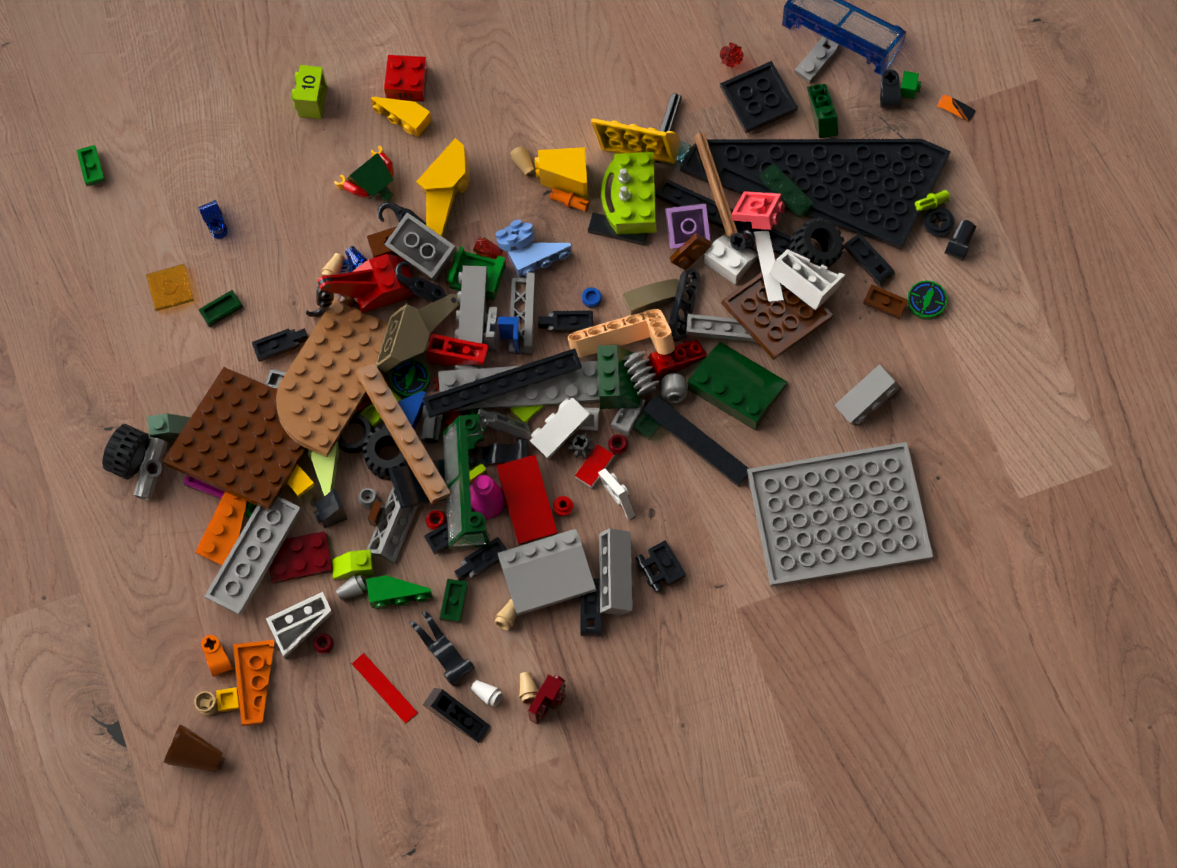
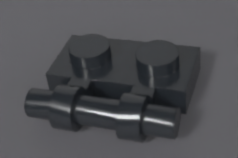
(666, 563)

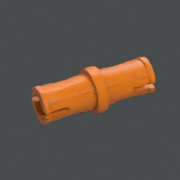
(570, 199)

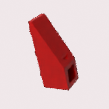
(680, 358)

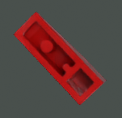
(455, 351)

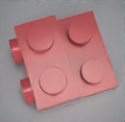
(759, 209)

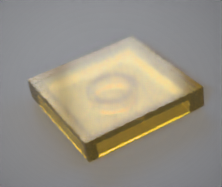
(169, 287)

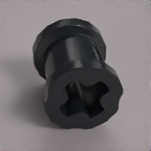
(742, 240)

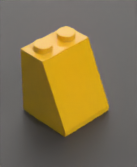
(563, 170)

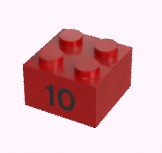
(406, 78)

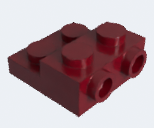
(549, 695)

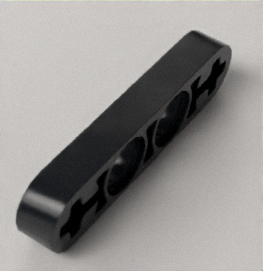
(681, 303)

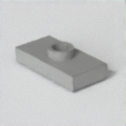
(626, 418)

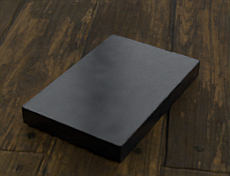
(408, 487)

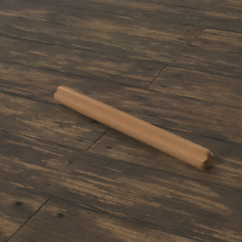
(715, 184)

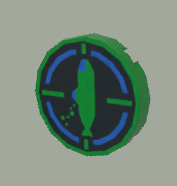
(927, 299)
(410, 378)

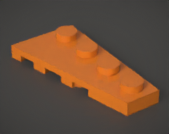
(223, 529)
(252, 676)

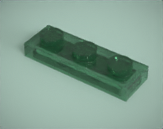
(790, 193)

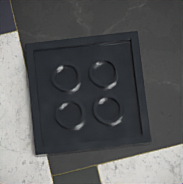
(758, 97)

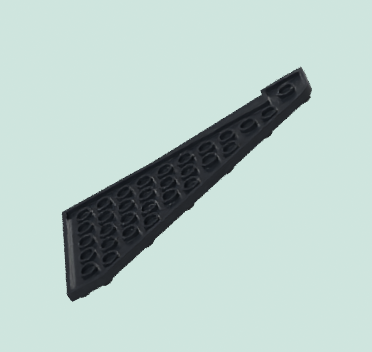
(852, 182)

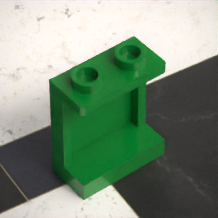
(495, 270)

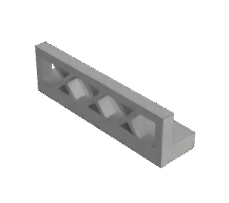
(529, 302)
(396, 530)

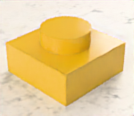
(227, 699)

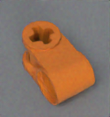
(216, 658)

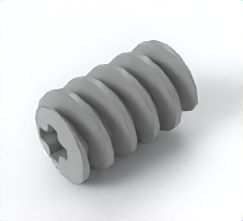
(640, 373)

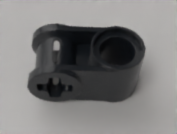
(890, 92)

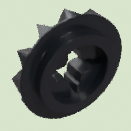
(944, 216)

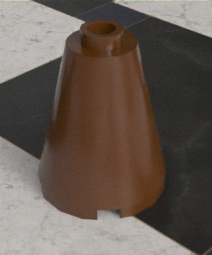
(193, 752)

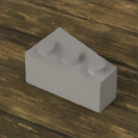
(867, 395)

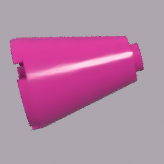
(487, 497)

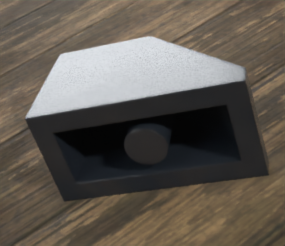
(330, 510)

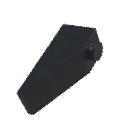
(456, 714)

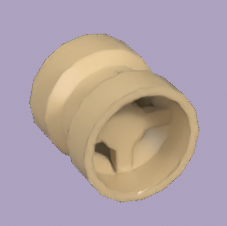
(203, 700)

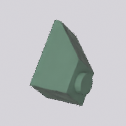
(166, 426)

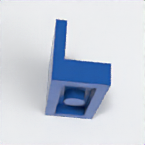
(510, 329)

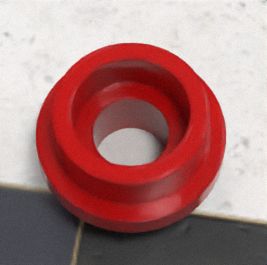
(563, 511)
(435, 514)

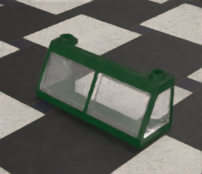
(465, 527)

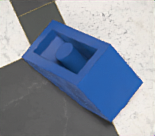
(413, 407)

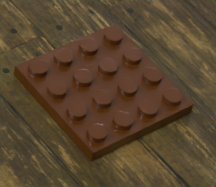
(774, 323)

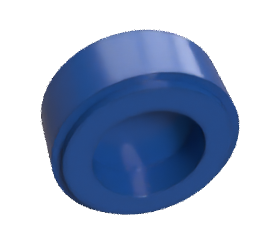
(591, 297)

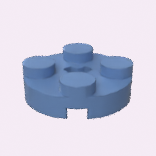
(516, 234)

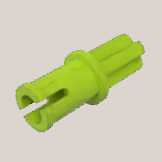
(933, 200)

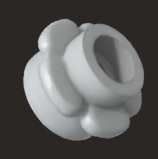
(367, 492)

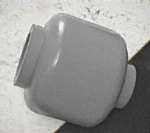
(673, 388)

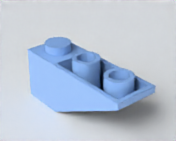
(537, 256)

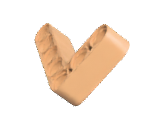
(625, 331)

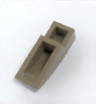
(651, 296)

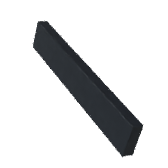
(696, 440)

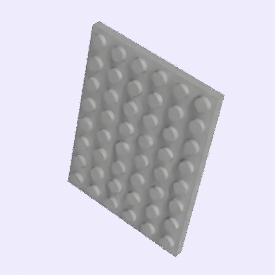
(839, 514)

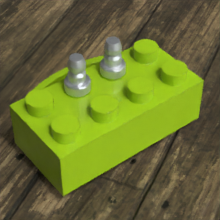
(631, 193)

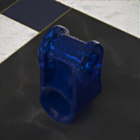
(213, 218)

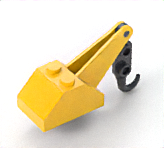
(441, 183)

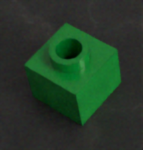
(910, 84)

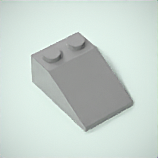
(421, 246)

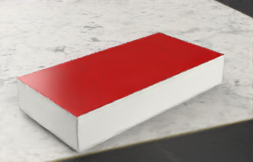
(596, 461)

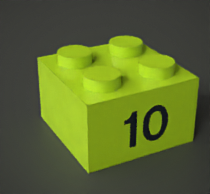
(309, 91)

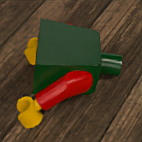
(370, 177)

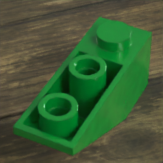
(390, 590)

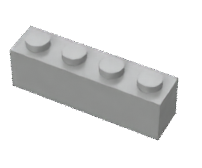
(472, 304)
(615, 572)

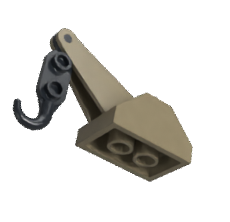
(410, 327)

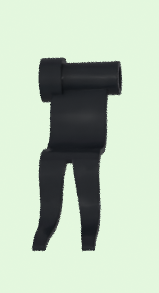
(500, 453)
(444, 651)

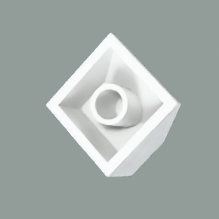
(729, 261)

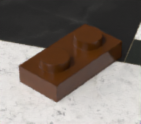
(690, 251)
(885, 301)

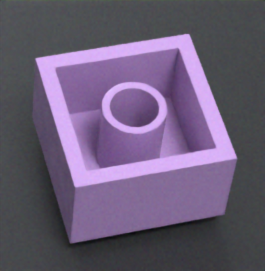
(685, 222)

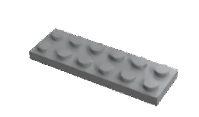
(252, 555)

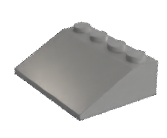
(546, 572)

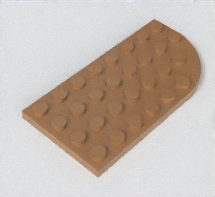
(322, 383)

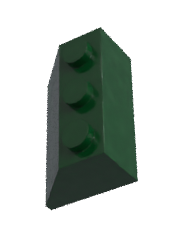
(615, 383)

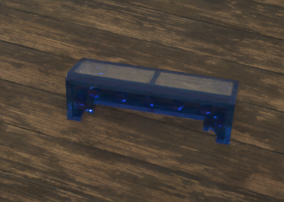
(847, 27)

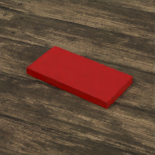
(526, 499)

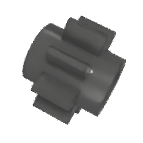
(584, 442)

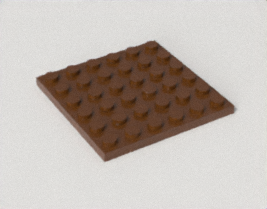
(237, 441)

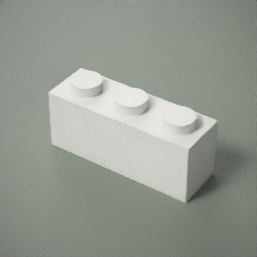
(559, 427)

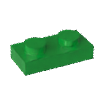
(90, 165)

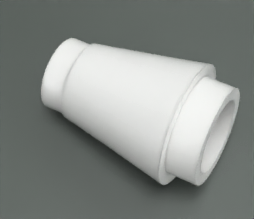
(489, 694)

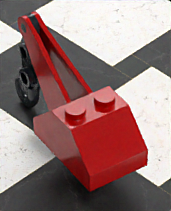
(371, 284)

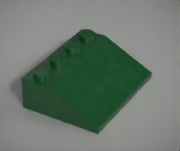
(736, 385)

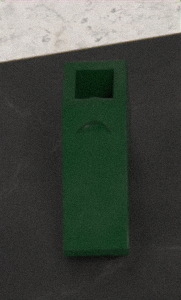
(823, 111)

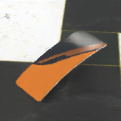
(956, 107)

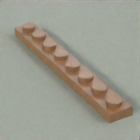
(403, 433)

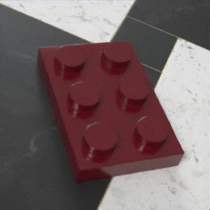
(301, 558)

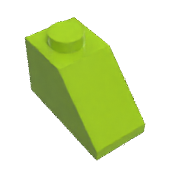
(353, 564)

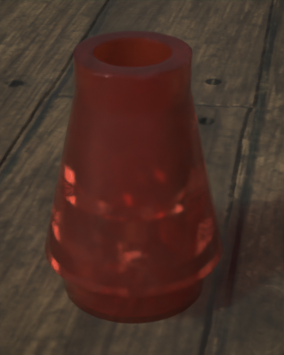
(486, 248)

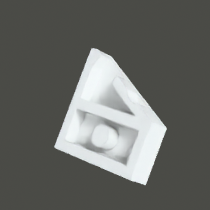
(618, 492)

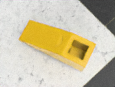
(404, 113)

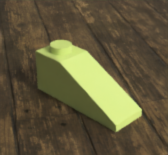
(326, 468)

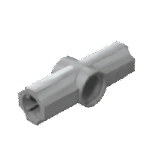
(146, 481)

